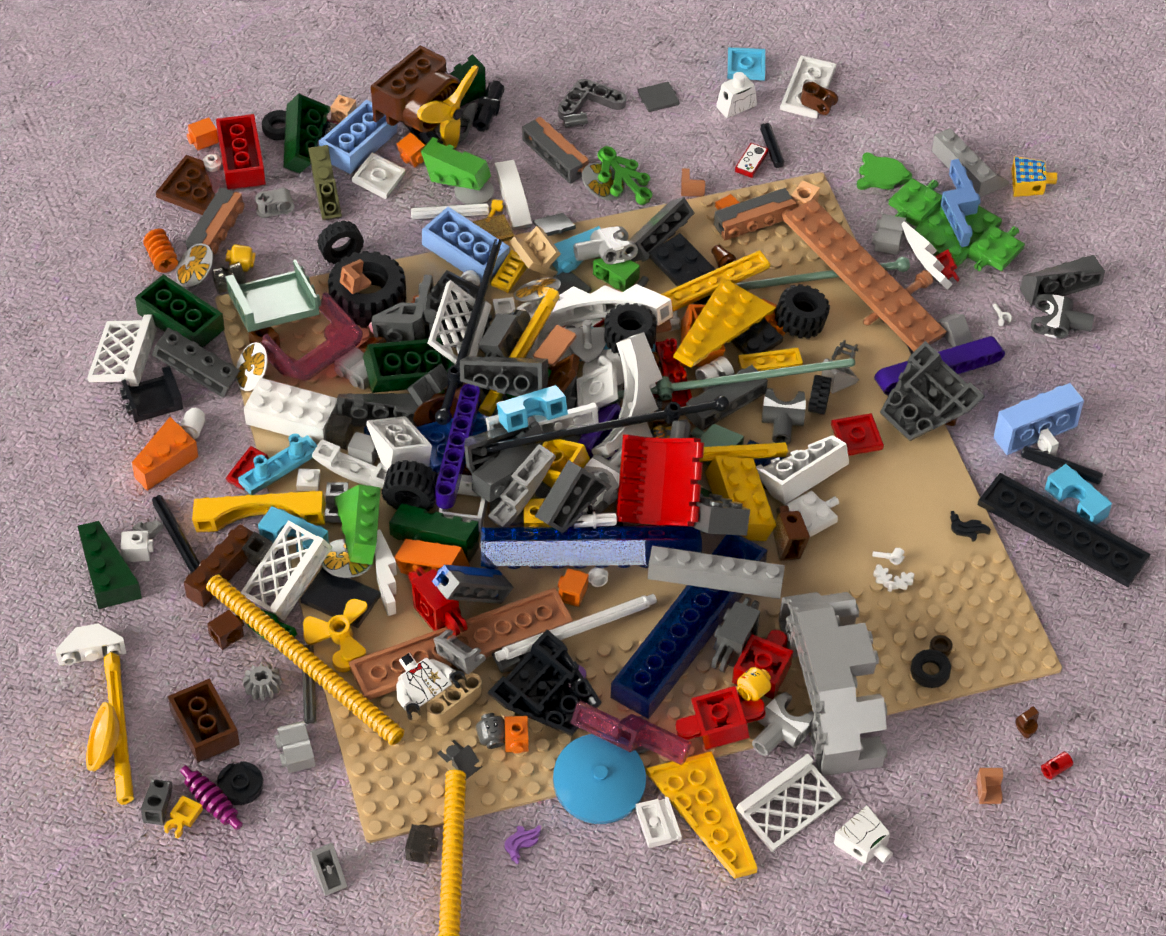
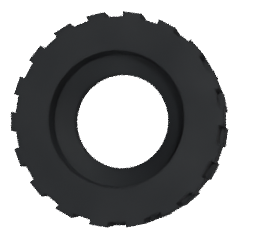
(335, 232)

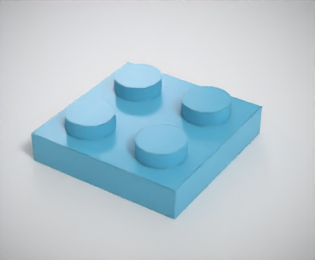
(748, 61)

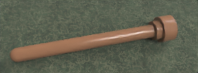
(922, 280)

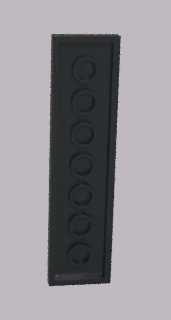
(684, 263)
(1064, 529)

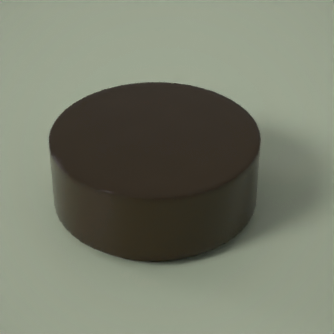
(941, 644)

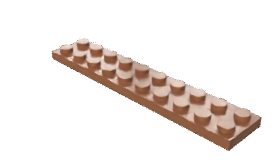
(864, 275)
(490, 631)

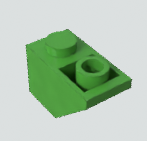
(619, 275)

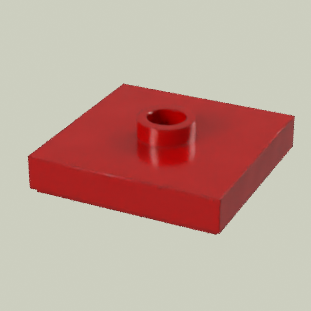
(858, 433)

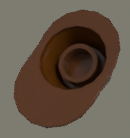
(426, 411)

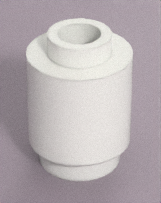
(193, 422)

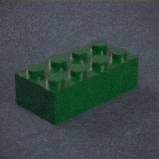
(180, 311)
(401, 363)

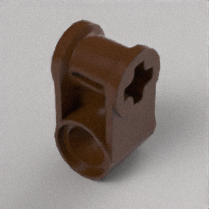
(817, 98)

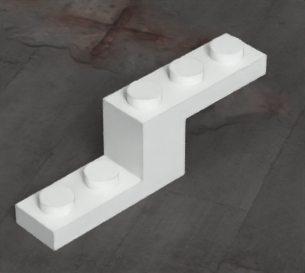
(576, 417)

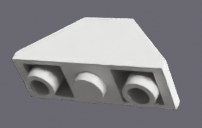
(89, 644)

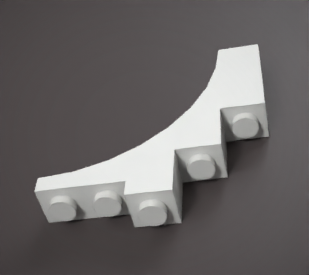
(579, 305)
(639, 377)

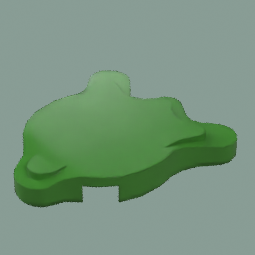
(882, 172)

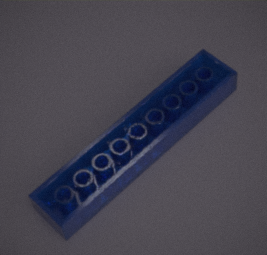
(581, 546)
(679, 636)

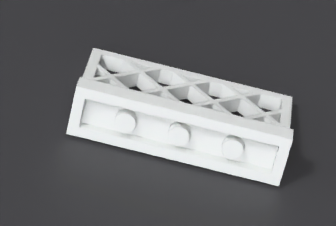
(442, 314)
(138, 351)
(297, 577)
(772, 791)

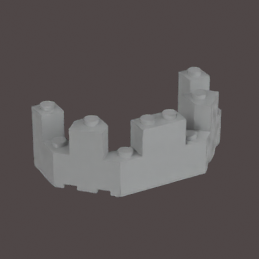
(831, 656)

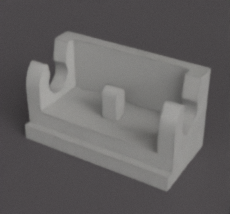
(458, 652)

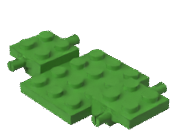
(988, 243)

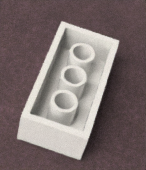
(289, 410)

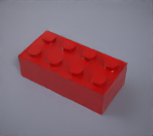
(240, 151)

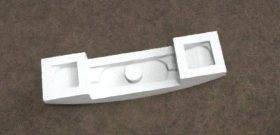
(348, 466)

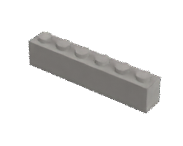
(716, 572)

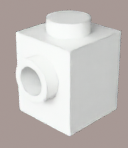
(136, 546)

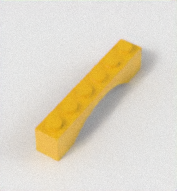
(217, 512)

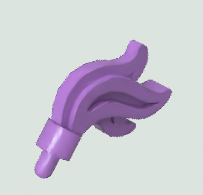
(520, 840)

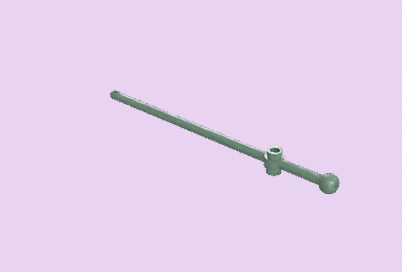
(901, 264)
(665, 388)

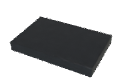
(331, 594)

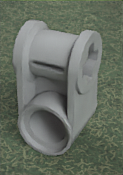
(275, 202)

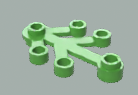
(608, 157)

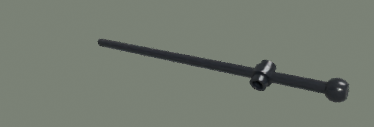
(671, 413)
(443, 415)

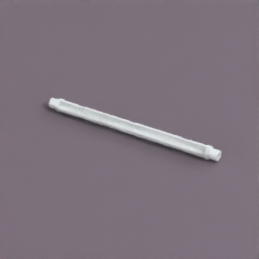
(579, 625)

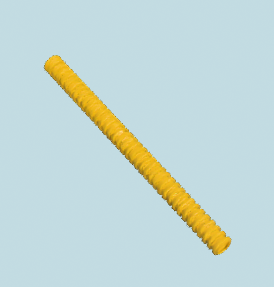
(305, 660)
(452, 853)

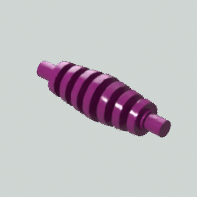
(211, 797)

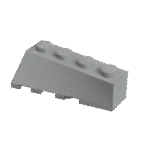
(949, 146)

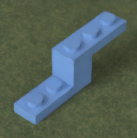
(960, 202)

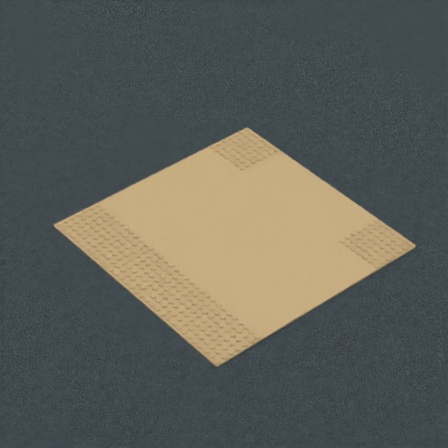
(885, 503)

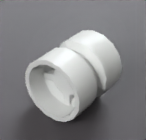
(716, 368)

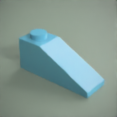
(566, 261)

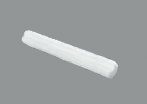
(464, 210)

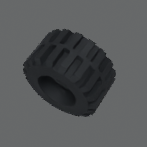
(802, 311)
(628, 321)
(410, 485)

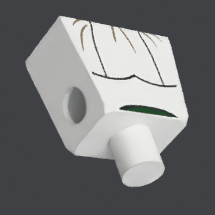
(736, 95)
(864, 837)

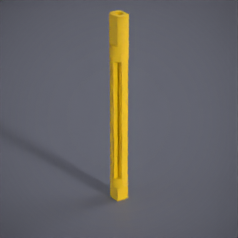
(524, 345)
(754, 451)
(121, 756)

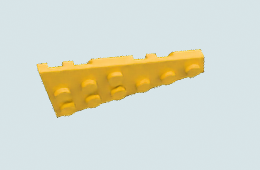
(723, 318)
(704, 803)

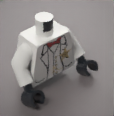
(423, 682)

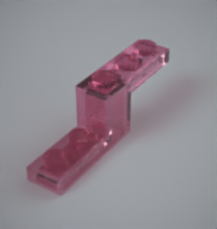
(631, 732)

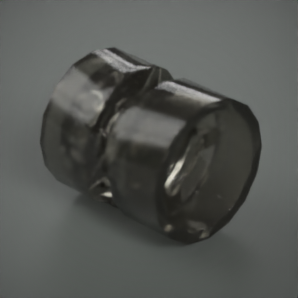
(220, 273)

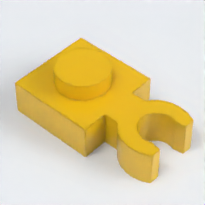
(183, 813)

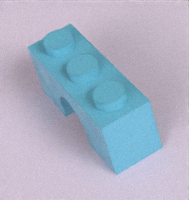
(546, 402)
(1068, 483)
(276, 519)

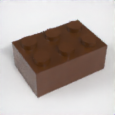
(203, 720)

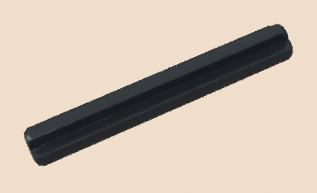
(1055, 462)

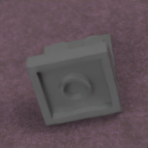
(405, 320)

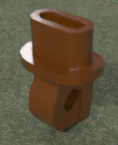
(1027, 722)

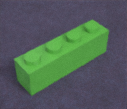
(359, 518)

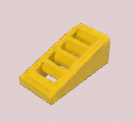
(512, 260)

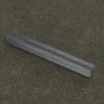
(309, 695)

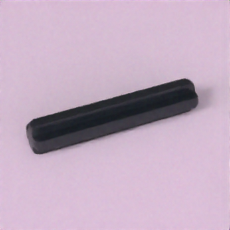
(772, 145)

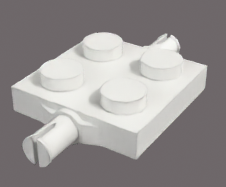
(815, 511)

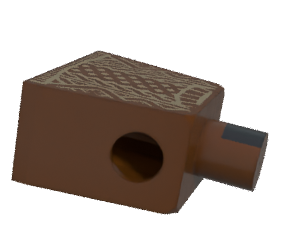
(790, 534)

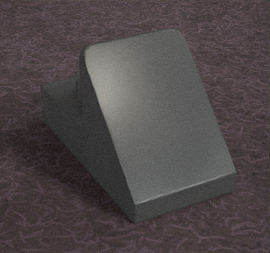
(462, 758)

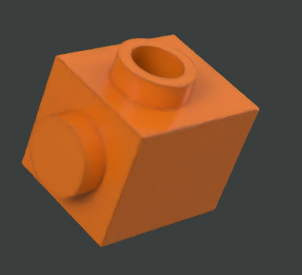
(202, 134)
(410, 150)
(573, 587)
(516, 734)

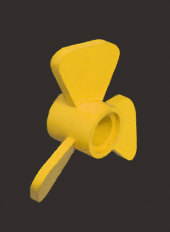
(318, 630)

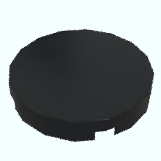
(241, 782)

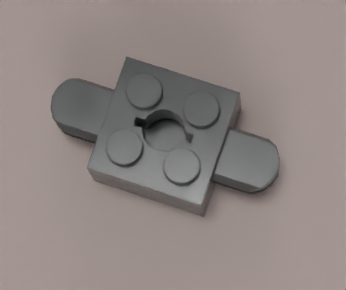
(504, 333)
(735, 632)

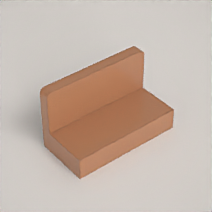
(555, 345)

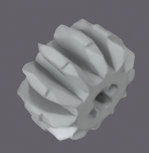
(262, 681)

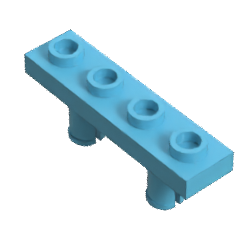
(279, 465)

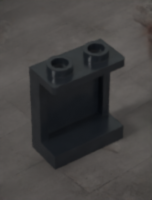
(152, 396)

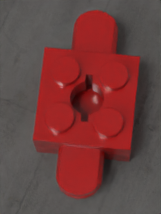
(433, 605)
(767, 655)
(720, 708)

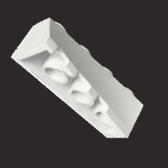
(803, 468)

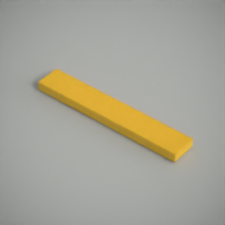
(706, 284)

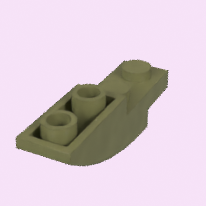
(324, 182)

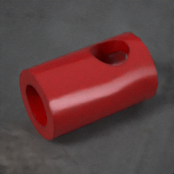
(1057, 765)

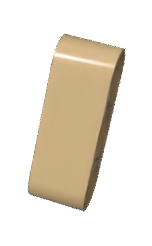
(449, 708)

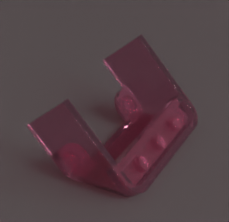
(340, 338)

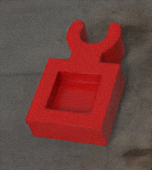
(947, 260)

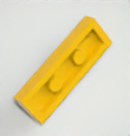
(771, 359)

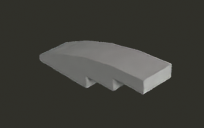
(522, 488)

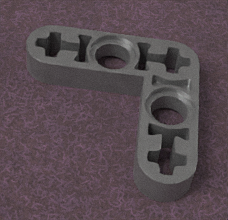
(587, 90)

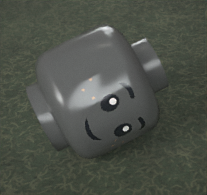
(491, 731)

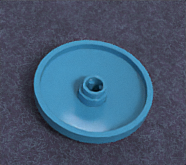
(598, 780)

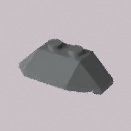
(476, 450)

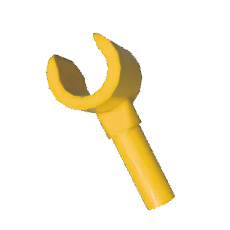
(497, 205)

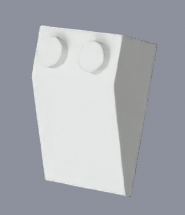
(399, 440)

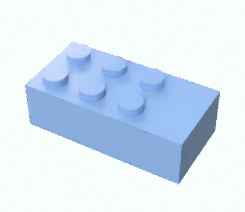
(357, 138)
(461, 242)
(1022, 423)

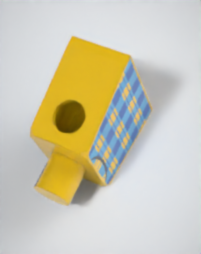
(1030, 177)

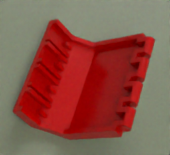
(660, 481)

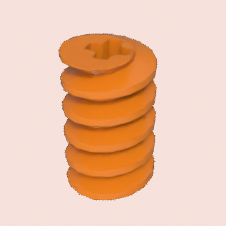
(160, 250)

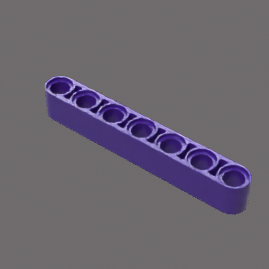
(958, 358)
(454, 455)

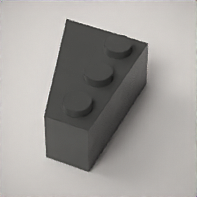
(570, 496)

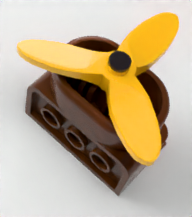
(422, 95)

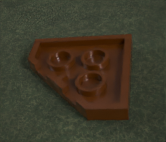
(188, 186)
(564, 372)

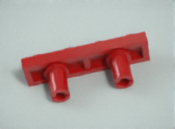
(671, 368)

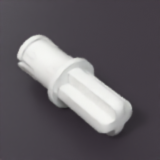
(595, 520)

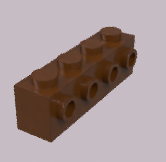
(224, 560)

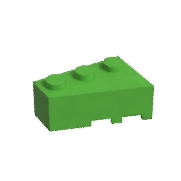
(454, 167)

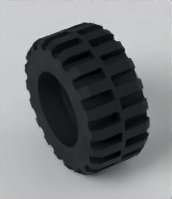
(382, 273)

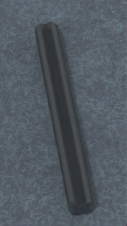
(176, 533)

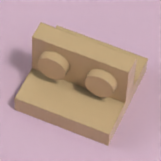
(537, 251)

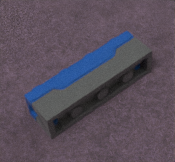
(472, 584)

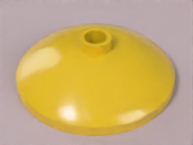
(103, 737)

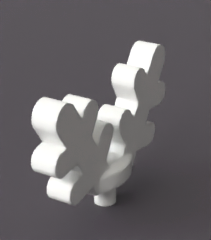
(883, 578)

